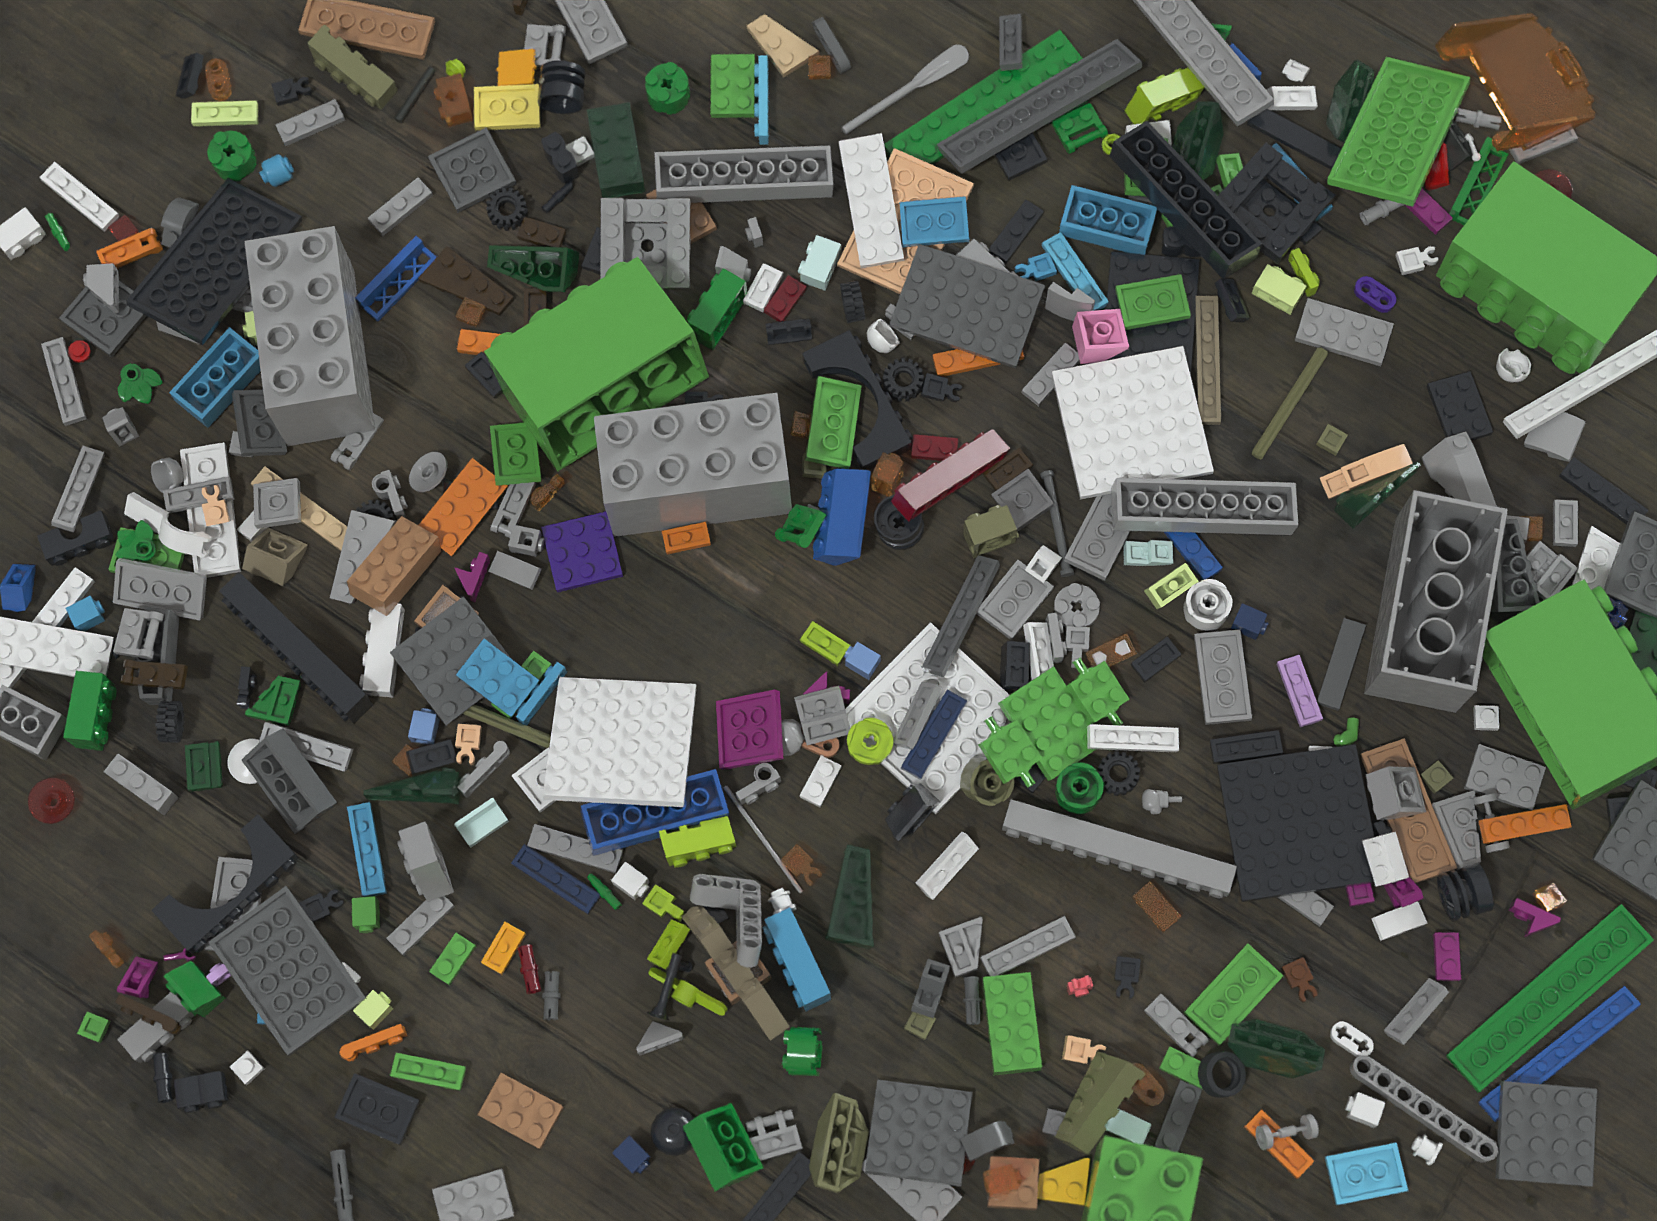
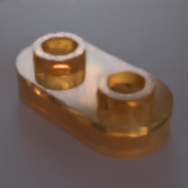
(217, 78)
(1148, 1083)

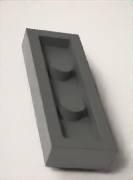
(1010, 42)

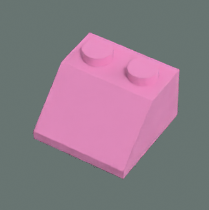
(1099, 335)

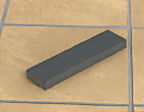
(1341, 664)

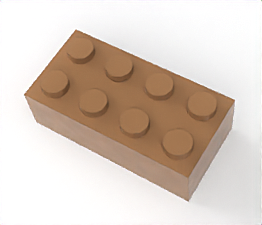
(394, 566)

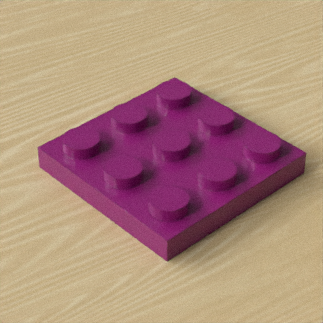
(749, 729)

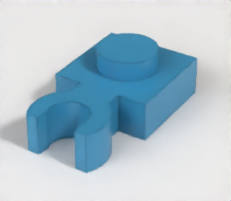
(1038, 267)

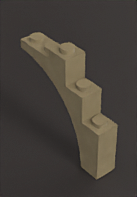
(739, 977)

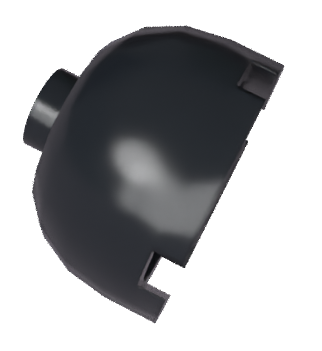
(668, 1131)

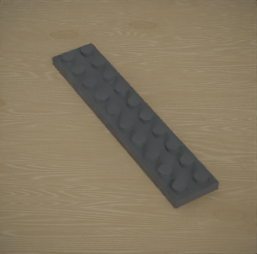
(1039, 106)

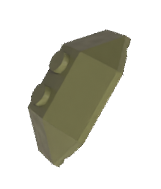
(838, 1145)

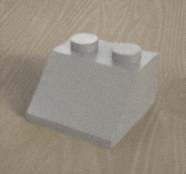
(1395, 792)

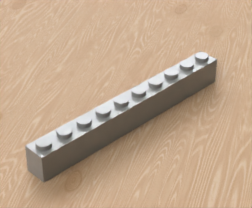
(1119, 848)

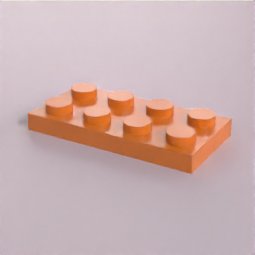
(462, 506)

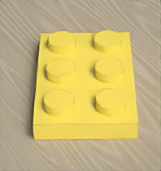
(506, 107)

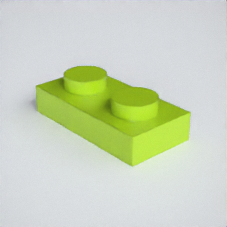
(1301, 268)
(825, 643)
(668, 943)

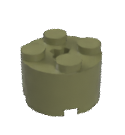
(974, 782)

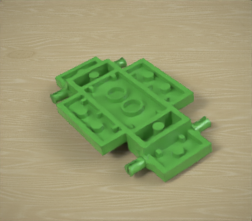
(1051, 722)

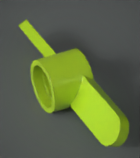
(688, 994)

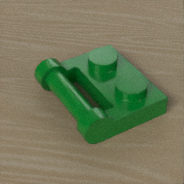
(1076, 123)
(802, 519)

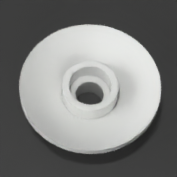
(235, 764)

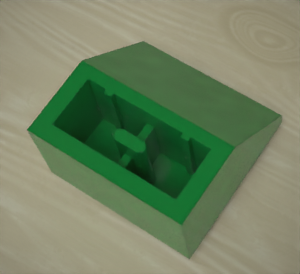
(195, 989)

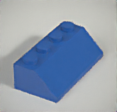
(845, 504)

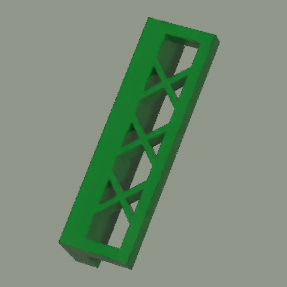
(1473, 176)

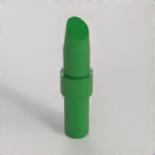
(57, 231)
(604, 891)

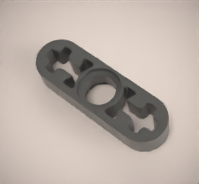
(831, 45)

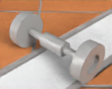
(1486, 799)
(1307, 1125)

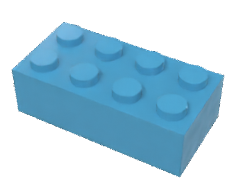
(1108, 220)
(220, 371)
(797, 958)

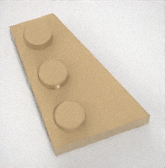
(780, 45)

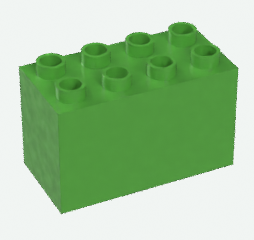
(1547, 269)
(596, 355)
(1577, 691)
(1140, 1183)

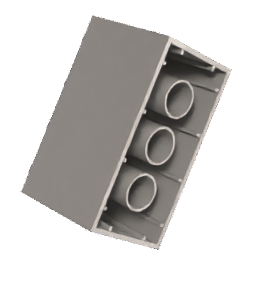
(309, 336)
(693, 464)
(1436, 601)

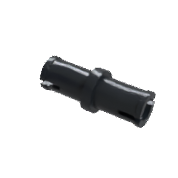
(162, 1077)

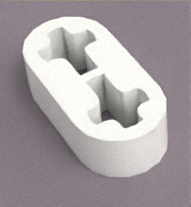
(1355, 1035)

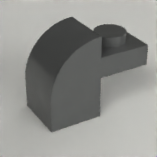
(177, 218)
(930, 988)
(987, 1140)

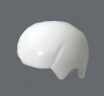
(882, 337)
(1513, 366)

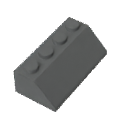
(288, 780)

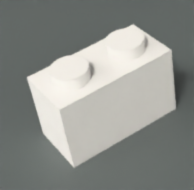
(19, 233)
(1385, 859)

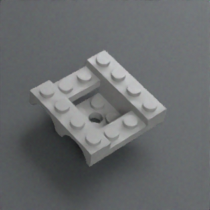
(672, 244)

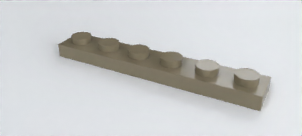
(1207, 359)

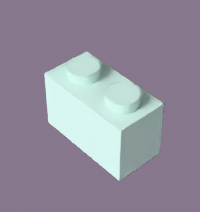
(820, 262)

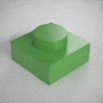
(93, 1027)

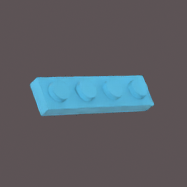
(761, 91)
(1073, 270)

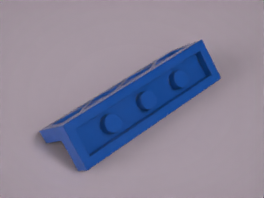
(390, 273)

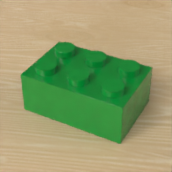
(717, 308)
(89, 710)
(723, 1147)

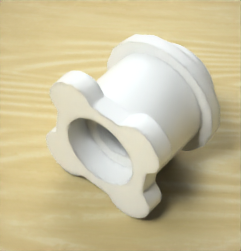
(781, 901)
(1426, 1149)

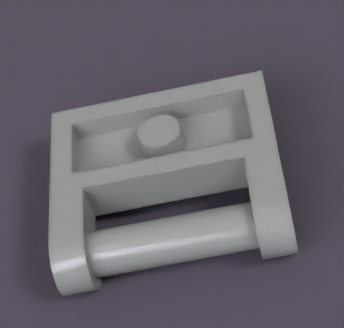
(537, 38)
(132, 631)

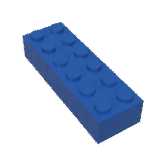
(624, 825)

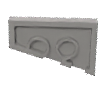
(1458, 823)

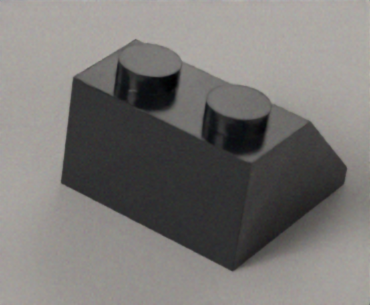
(911, 811)

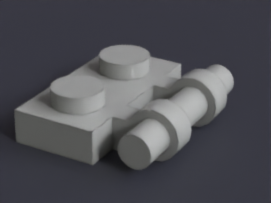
(776, 1142)

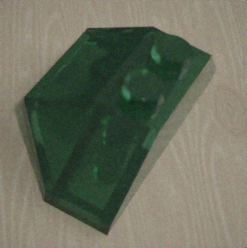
(1349, 98)
(1200, 138)
(1275, 1048)

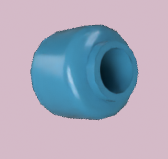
(276, 170)

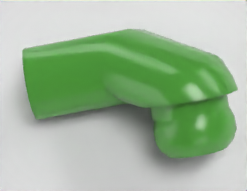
(1350, 735)

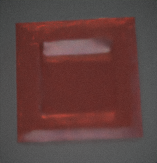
(123, 228)

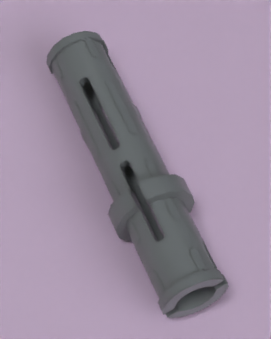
(338, 1158)

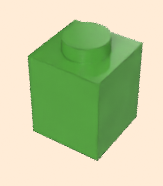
(365, 914)

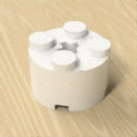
(1220, 604)

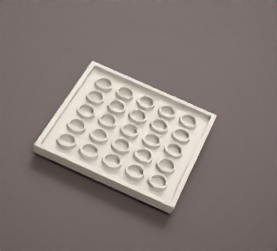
(1131, 420)
(891, 696)
(620, 742)

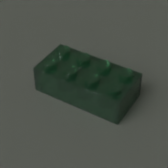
(616, 150)

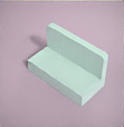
(481, 822)

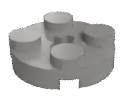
(1083, 595)

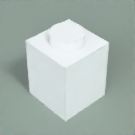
(1043, 563)
(631, 881)
(1364, 1109)

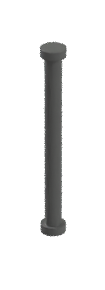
(1057, 524)

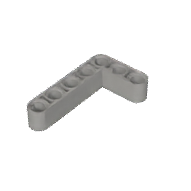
(739, 895)

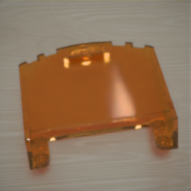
(1526, 74)

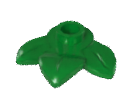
(140, 385)
(135, 541)

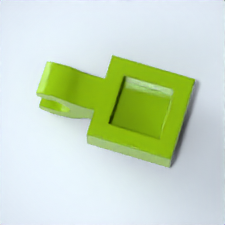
(661, 902)

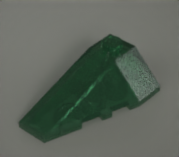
(428, 788)

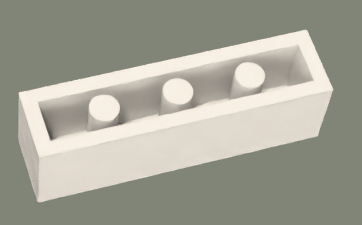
(378, 662)

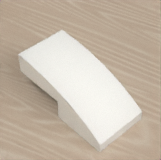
(1399, 921)

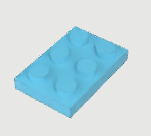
(1366, 1174)

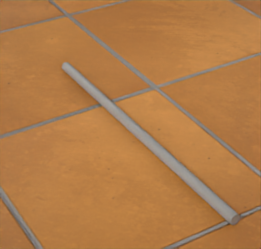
(762, 838)

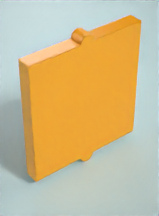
(516, 67)

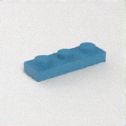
(540, 693)

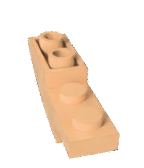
(1365, 470)

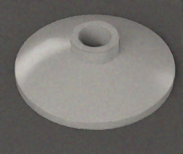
(428, 472)

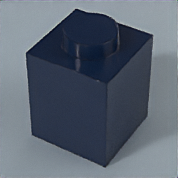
(1250, 622)
(632, 1156)

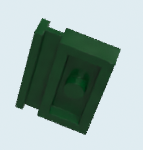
(203, 766)

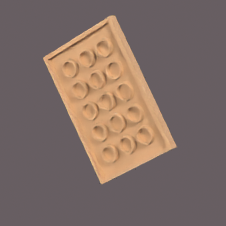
(910, 181)

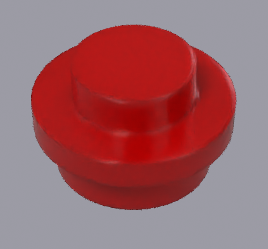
(79, 351)

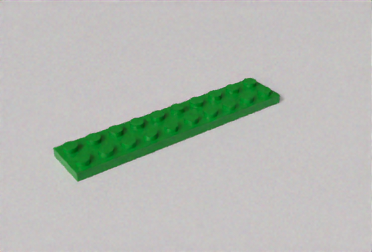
(994, 91)
(1549, 998)

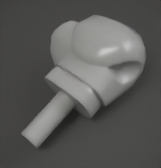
(1156, 800)

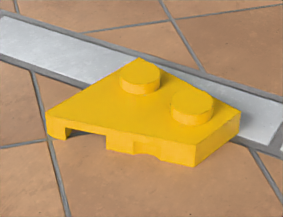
(1065, 1183)

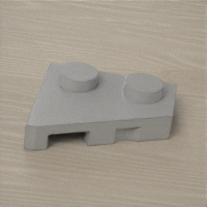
(963, 946)

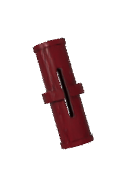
(529, 969)

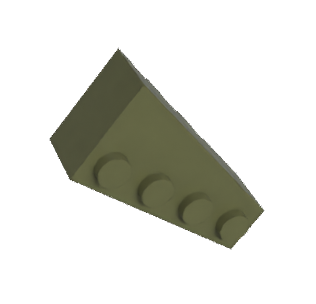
(351, 68)
(1097, 1101)

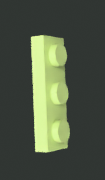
(224, 113)

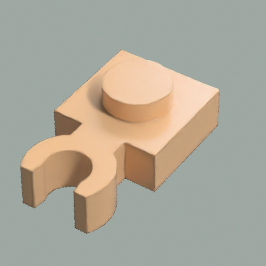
(215, 510)
(467, 739)
(1079, 1049)

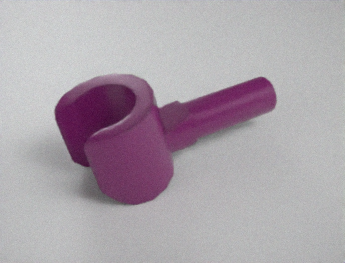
(181, 955)

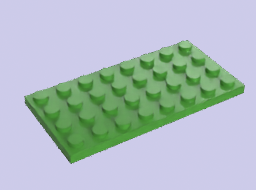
(1399, 131)

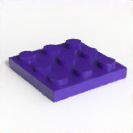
(582, 552)

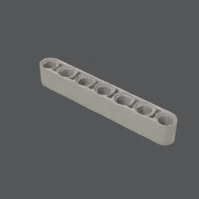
(1430, 1120)

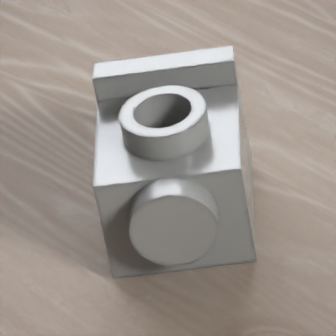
(521, 535)

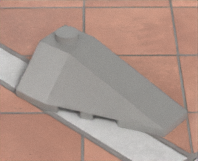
(1459, 470)

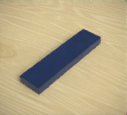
(934, 734)
(556, 879)

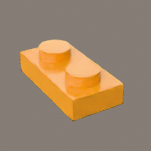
(503, 948)

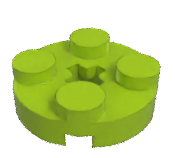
(864, 729)

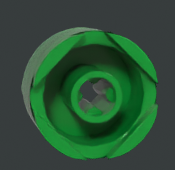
(667, 88)
(231, 155)
(1066, 790)
(803, 1051)

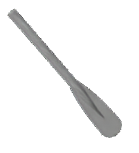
(938, 68)

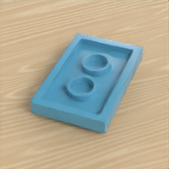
(934, 221)
(497, 677)

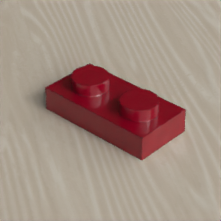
(785, 299)
(933, 447)

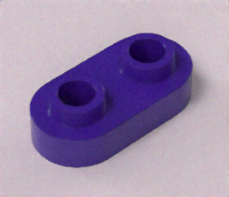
(1376, 293)

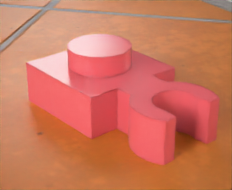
(1080, 986)

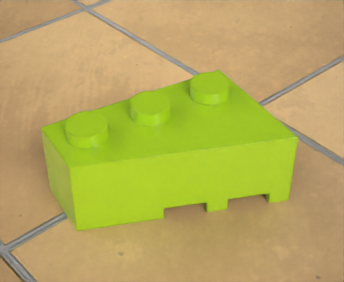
(1163, 94)
(698, 841)

